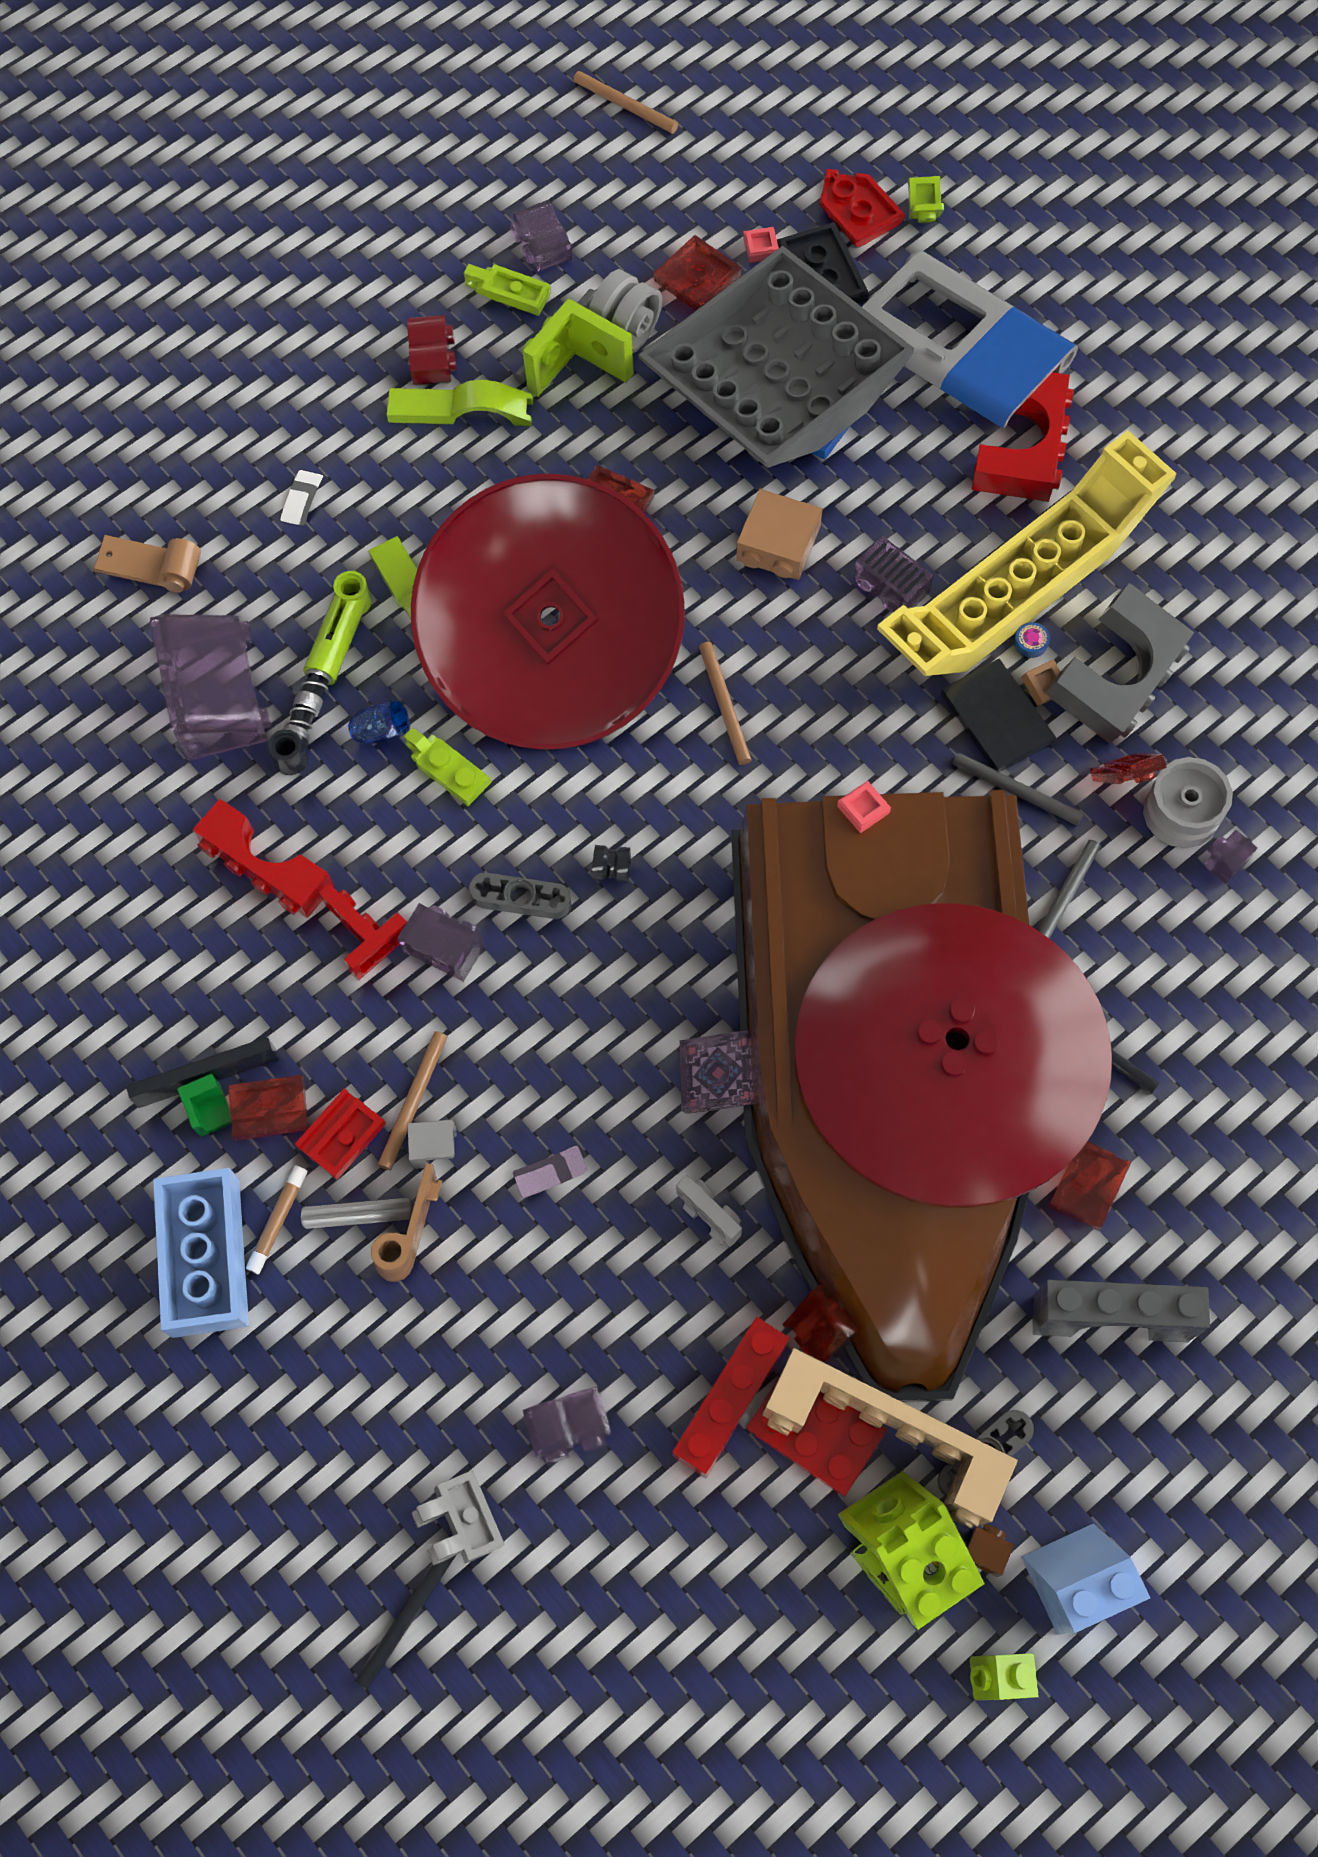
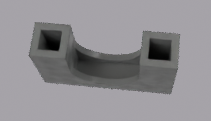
(1157, 643)
(1165, 1310)

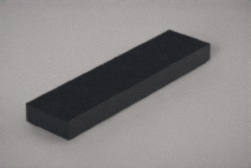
(220, 1065)

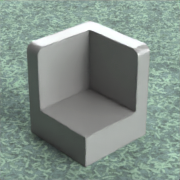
(430, 1141)

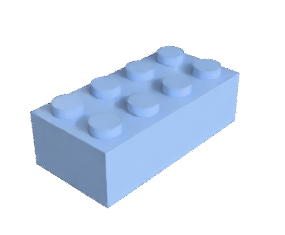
(200, 1253)

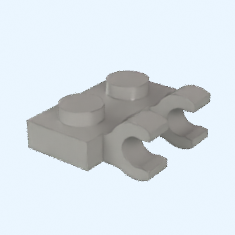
(699, 1201)
(467, 1517)

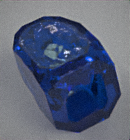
(379, 723)

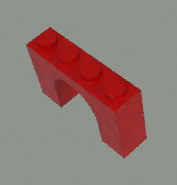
(1033, 470)

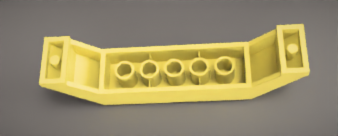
(1034, 564)

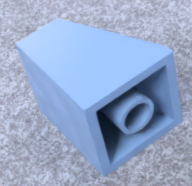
(1084, 1579)

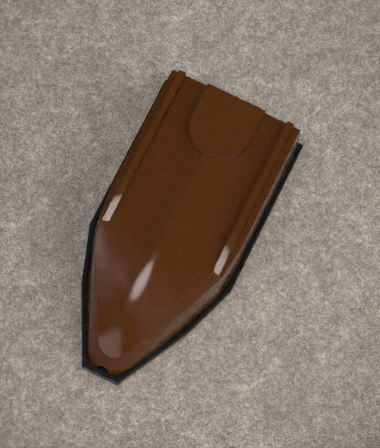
(802, 884)

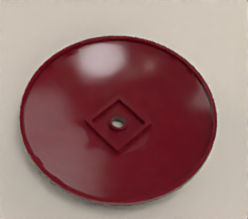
(533, 549)
(938, 1118)

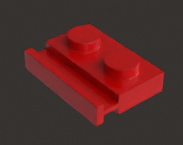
(340, 1134)

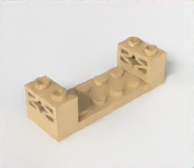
(982, 1470)

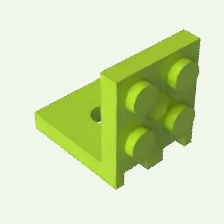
(577, 332)
(907, 1532)

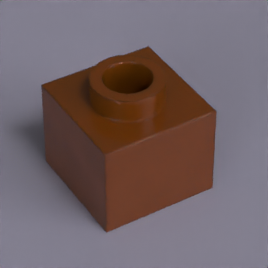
(989, 1549)

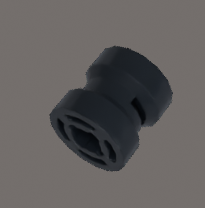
(611, 863)

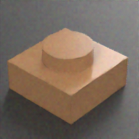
(1040, 679)

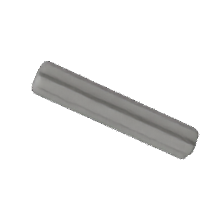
(356, 1213)

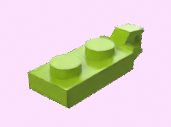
(508, 287)
(447, 766)

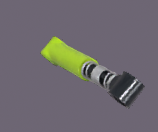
(321, 670)

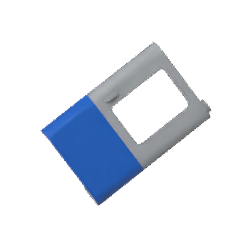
(995, 362)

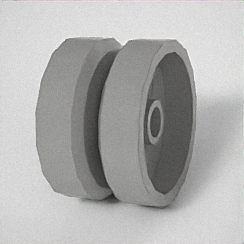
(628, 305)
(1187, 802)

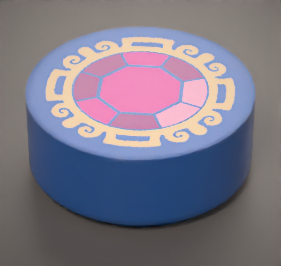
(1032, 640)

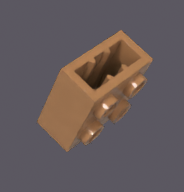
(779, 534)

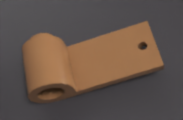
(164, 567)
(395, 1252)

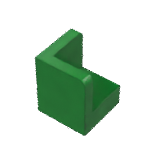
(205, 1105)

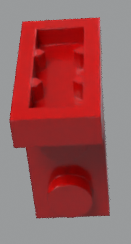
(375, 941)

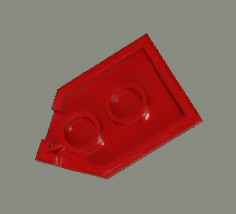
(859, 206)

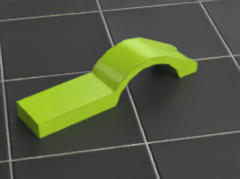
(444, 406)
(396, 570)

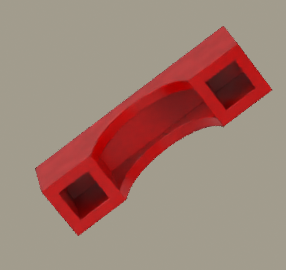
(229, 836)
(730, 1397)

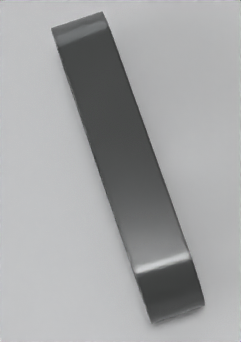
(511, 883)
(1000, 1427)

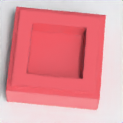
(760, 243)
(863, 806)

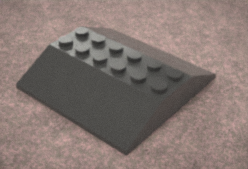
(780, 359)

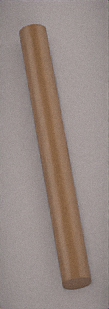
(625, 102)
(725, 703)
(412, 1100)

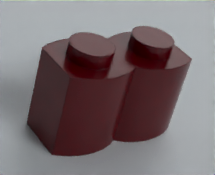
(429, 349)

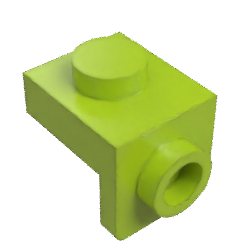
(925, 199)
(1003, 1677)

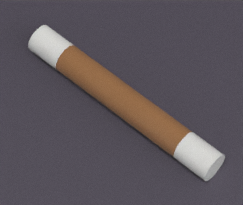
(276, 1220)

